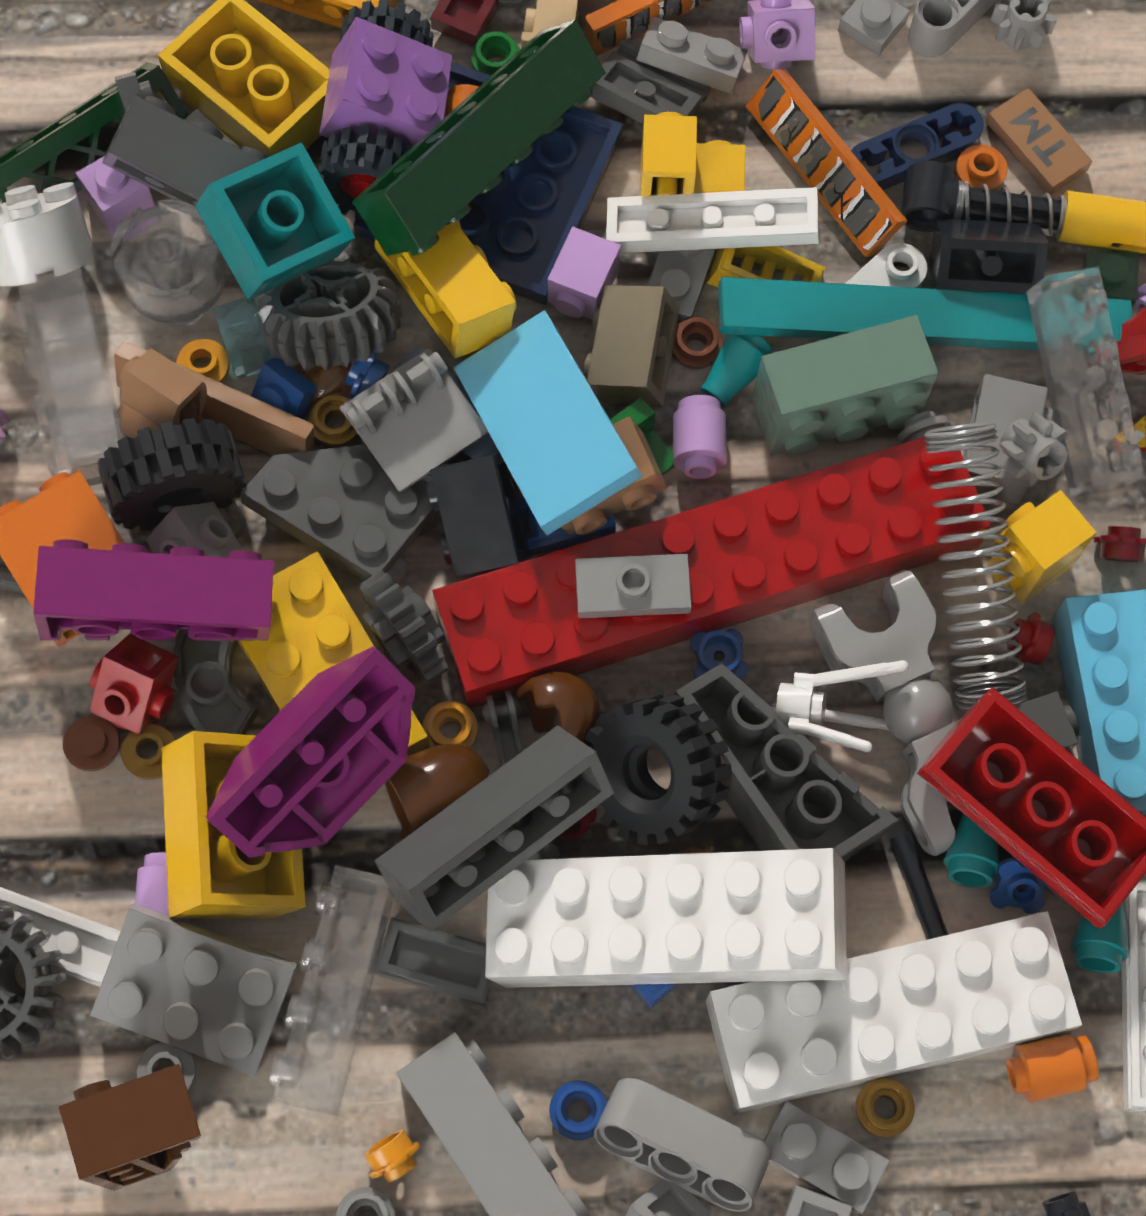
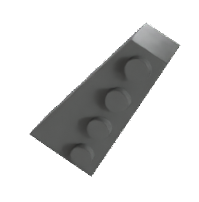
(778, 781)

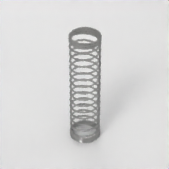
(966, 438)

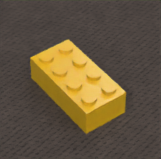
(308, 634)

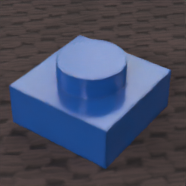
(283, 388)

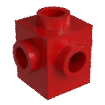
(133, 684)

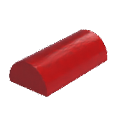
(1041, 806)

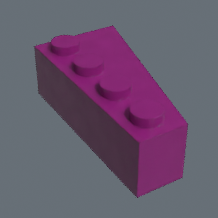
(152, 593)

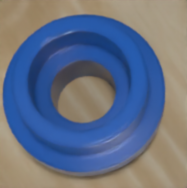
(571, 1092)

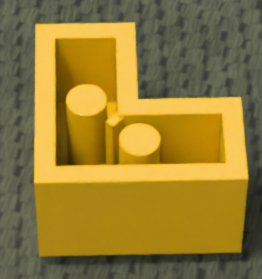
(679, 165)

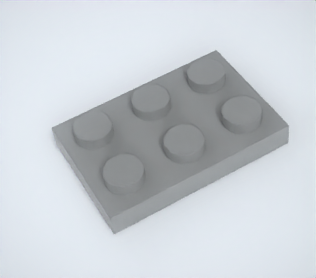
(193, 989)

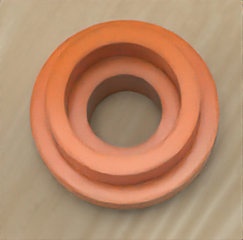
(986, 156)

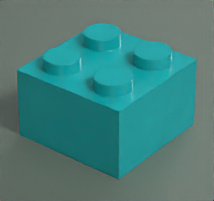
(274, 220)

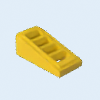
(770, 258)

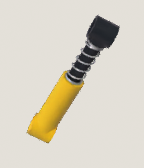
(1077, 217)

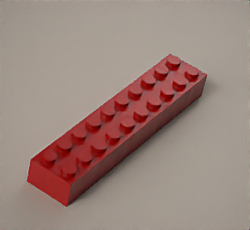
(743, 563)

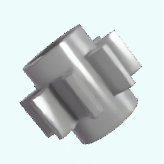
(1023, 22)
(1033, 449)

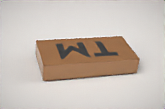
(1038, 141)

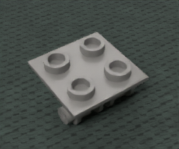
(414, 419)

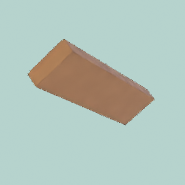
(244, 415)

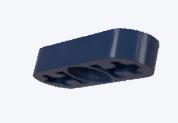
(928, 131)

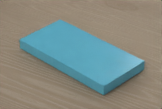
(547, 423)

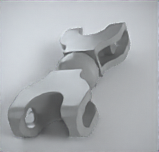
(914, 704)

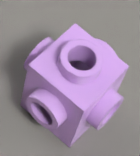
(789, 43)

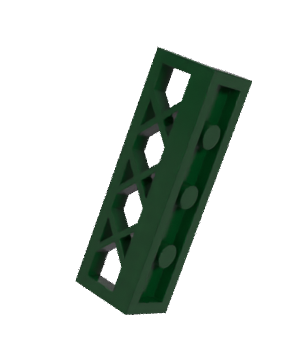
(74, 127)

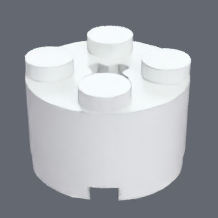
(42, 234)

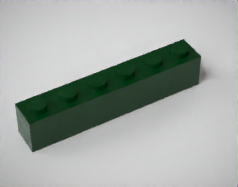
(479, 140)

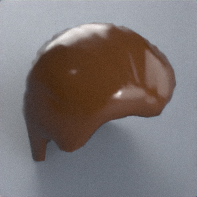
(562, 701)

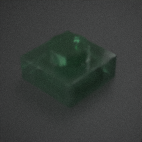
(1117, 270)

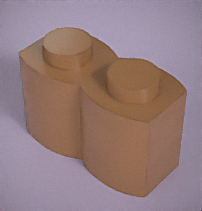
(156, 393)

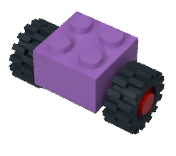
(380, 96)

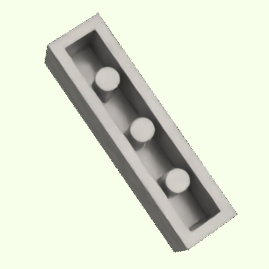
(483, 1133)

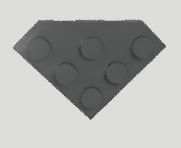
(342, 506)

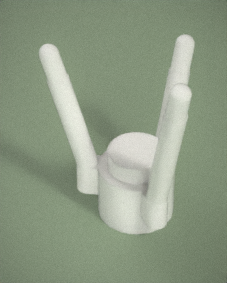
(805, 708)

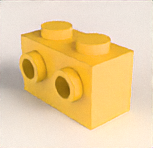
(1042, 544)

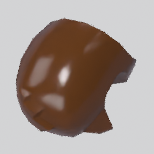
(432, 782)

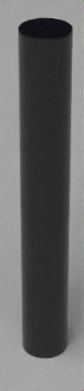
(918, 886)

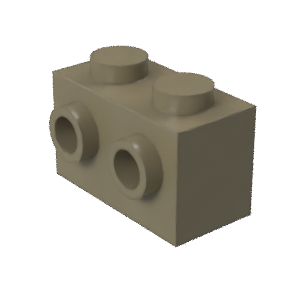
(632, 344)

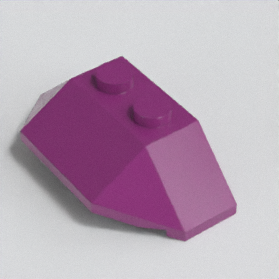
(318, 758)

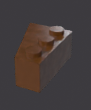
(130, 1128)

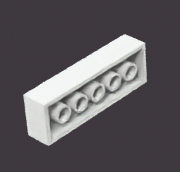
(669, 919)
(893, 1013)

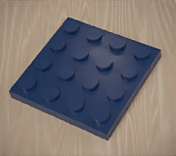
(539, 199)

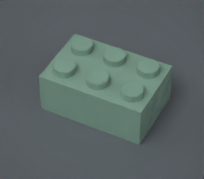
(843, 386)

